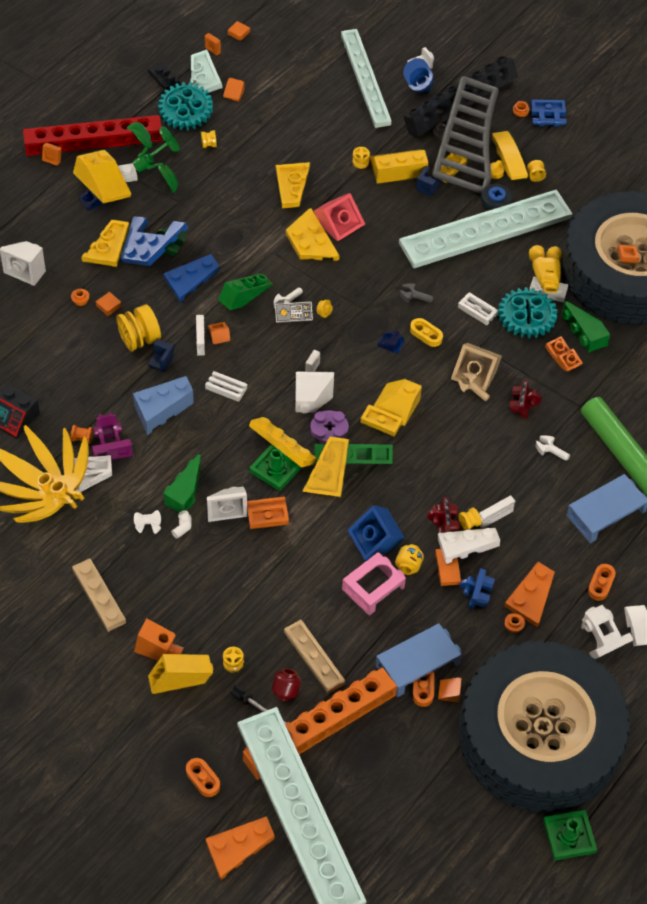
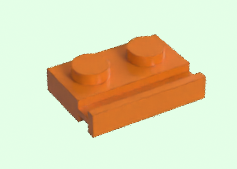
(267, 512)

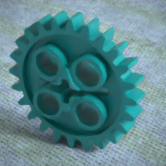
(194, 101)
(540, 312)

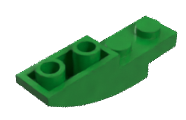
(363, 453)

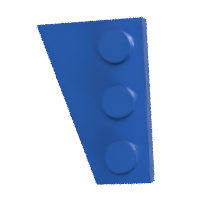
(189, 276)

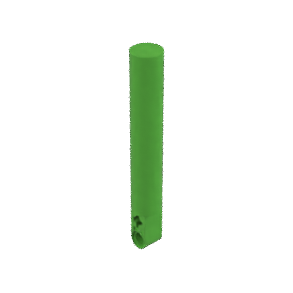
(617, 440)

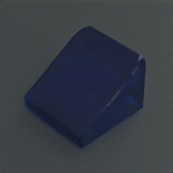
(89, 200)
(391, 341)

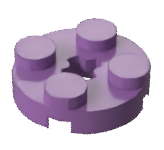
(329, 418)

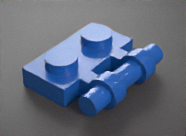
(548, 108)

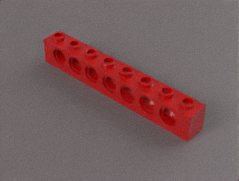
(90, 135)

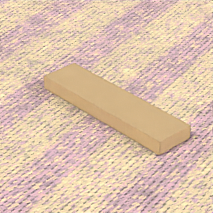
(314, 656)

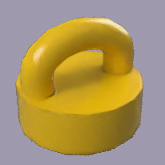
(497, 169)

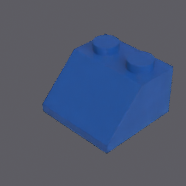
(375, 532)

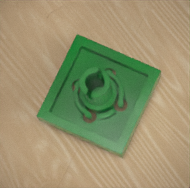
(275, 468)
(576, 824)

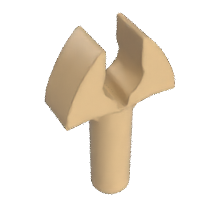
(474, 387)

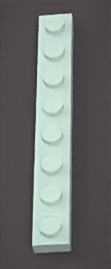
(366, 78)

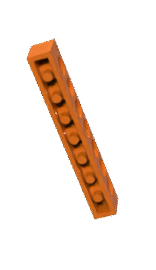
(333, 722)

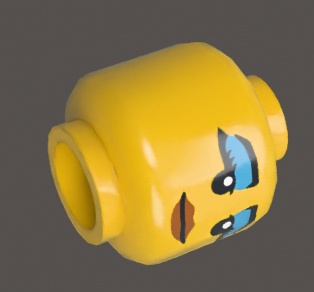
(409, 559)

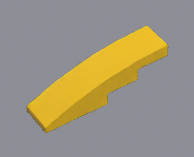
(509, 155)

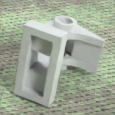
(609, 642)

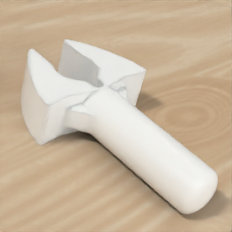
(290, 297)
(549, 447)

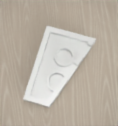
(464, 542)

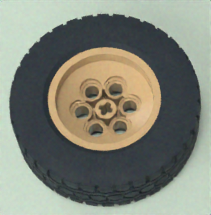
(592, 259)
(543, 680)

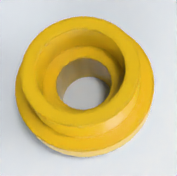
(324, 308)

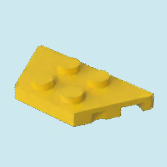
(310, 238)

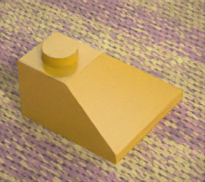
(399, 398)

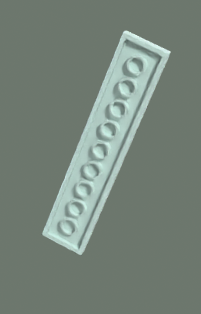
(485, 228)
(300, 810)

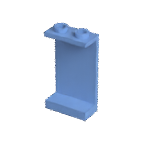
(606, 506)
(418, 656)

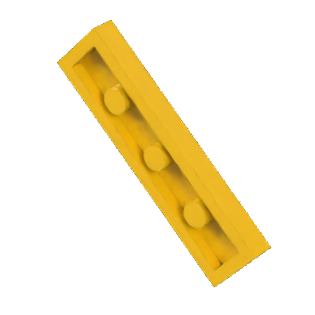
(282, 442)

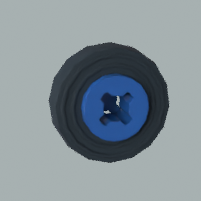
(495, 196)

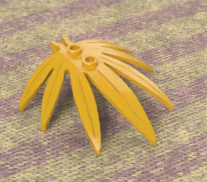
(52, 486)

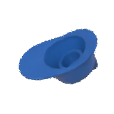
(418, 75)

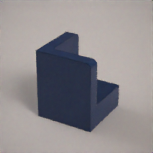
(426, 183)
(162, 355)

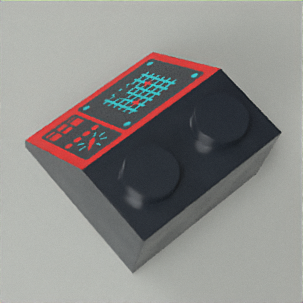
(16, 410)

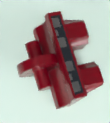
(527, 399)
(442, 515)

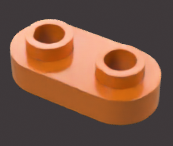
(601, 583)
(424, 688)
(203, 778)

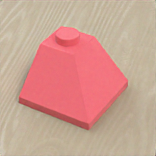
(340, 216)

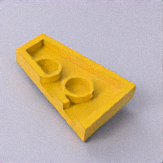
(292, 183)
(109, 245)
(330, 469)

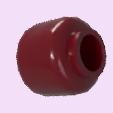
(286, 684)

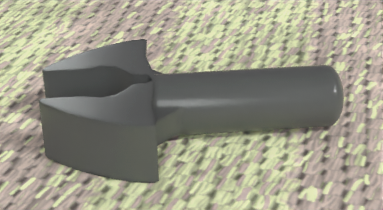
(412, 293)

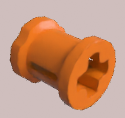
(78, 433)

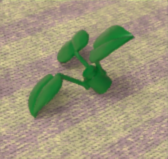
(145, 160)

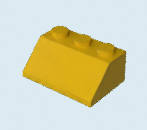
(398, 165)

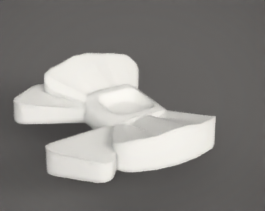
(153, 519)

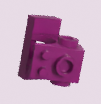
(108, 428)

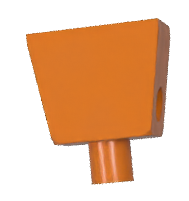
(155, 641)

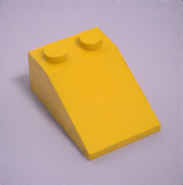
(101, 176)

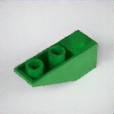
(243, 290)
(589, 329)
(183, 490)

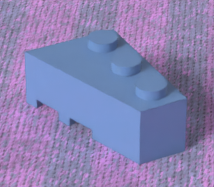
(162, 402)

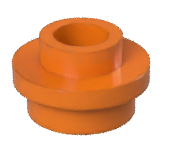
(521, 109)
(80, 297)
(514, 628)

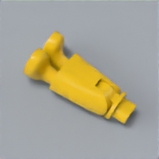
(546, 268)

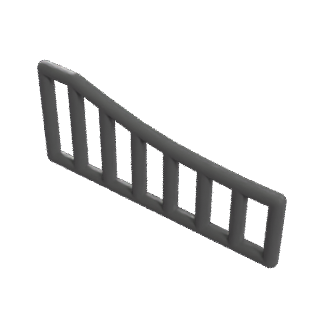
(484, 144)

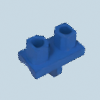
(482, 582)

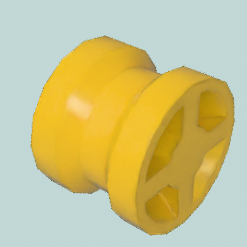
(208, 139)
(361, 157)
(536, 170)
(469, 519)
(229, 657)

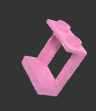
(360, 596)

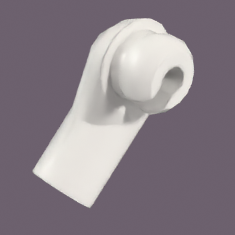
(185, 524)

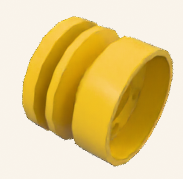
(138, 327)

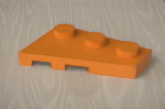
(531, 594)
(237, 844)

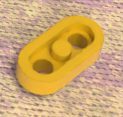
(428, 333)

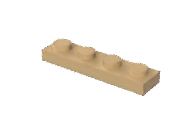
(99, 594)

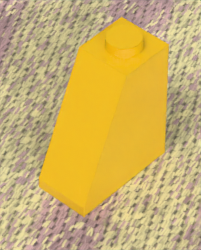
(179, 671)

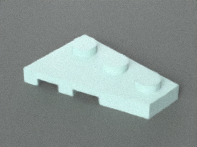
(204, 72)

